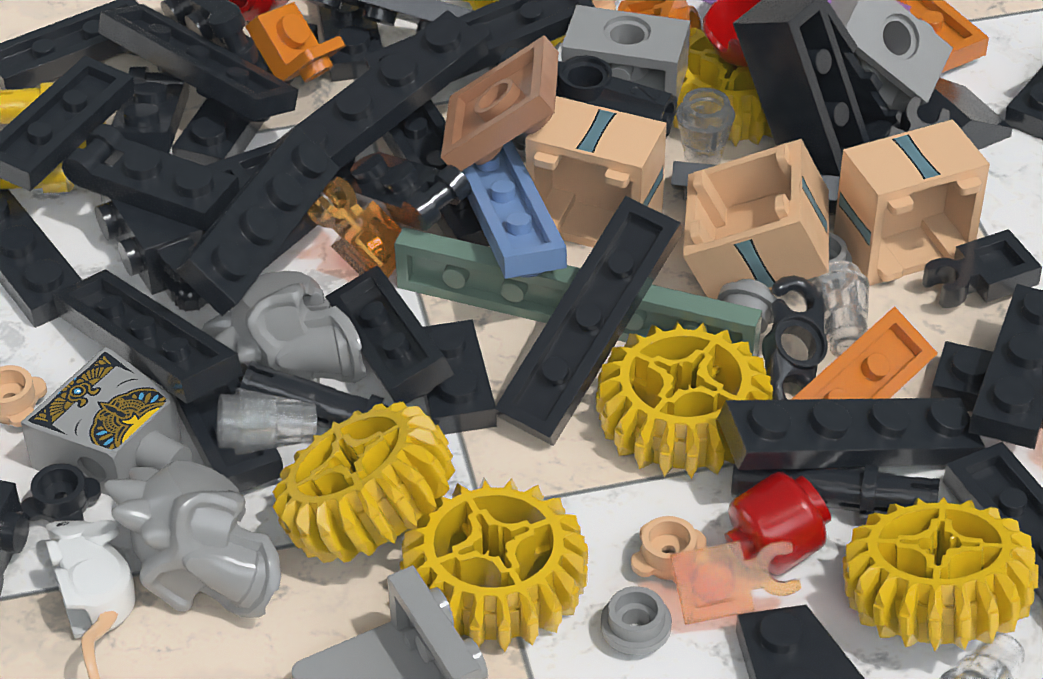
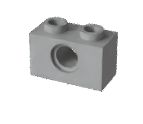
(635, 45)
(895, 47)

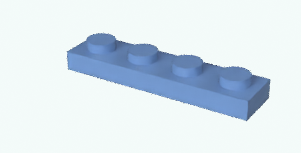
(514, 216)

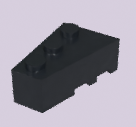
(812, 80)

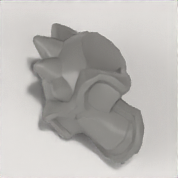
(291, 329)
(191, 540)

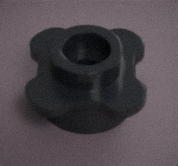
(60, 494)

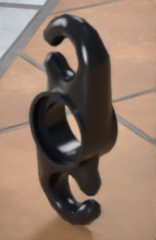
(804, 325)

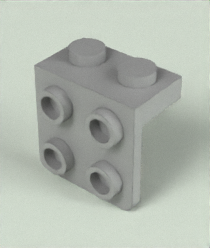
(413, 645)

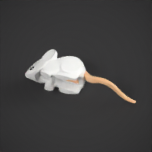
(92, 580)

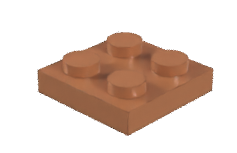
(501, 105)

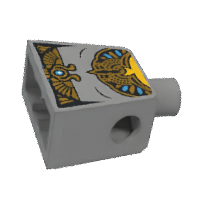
(105, 422)

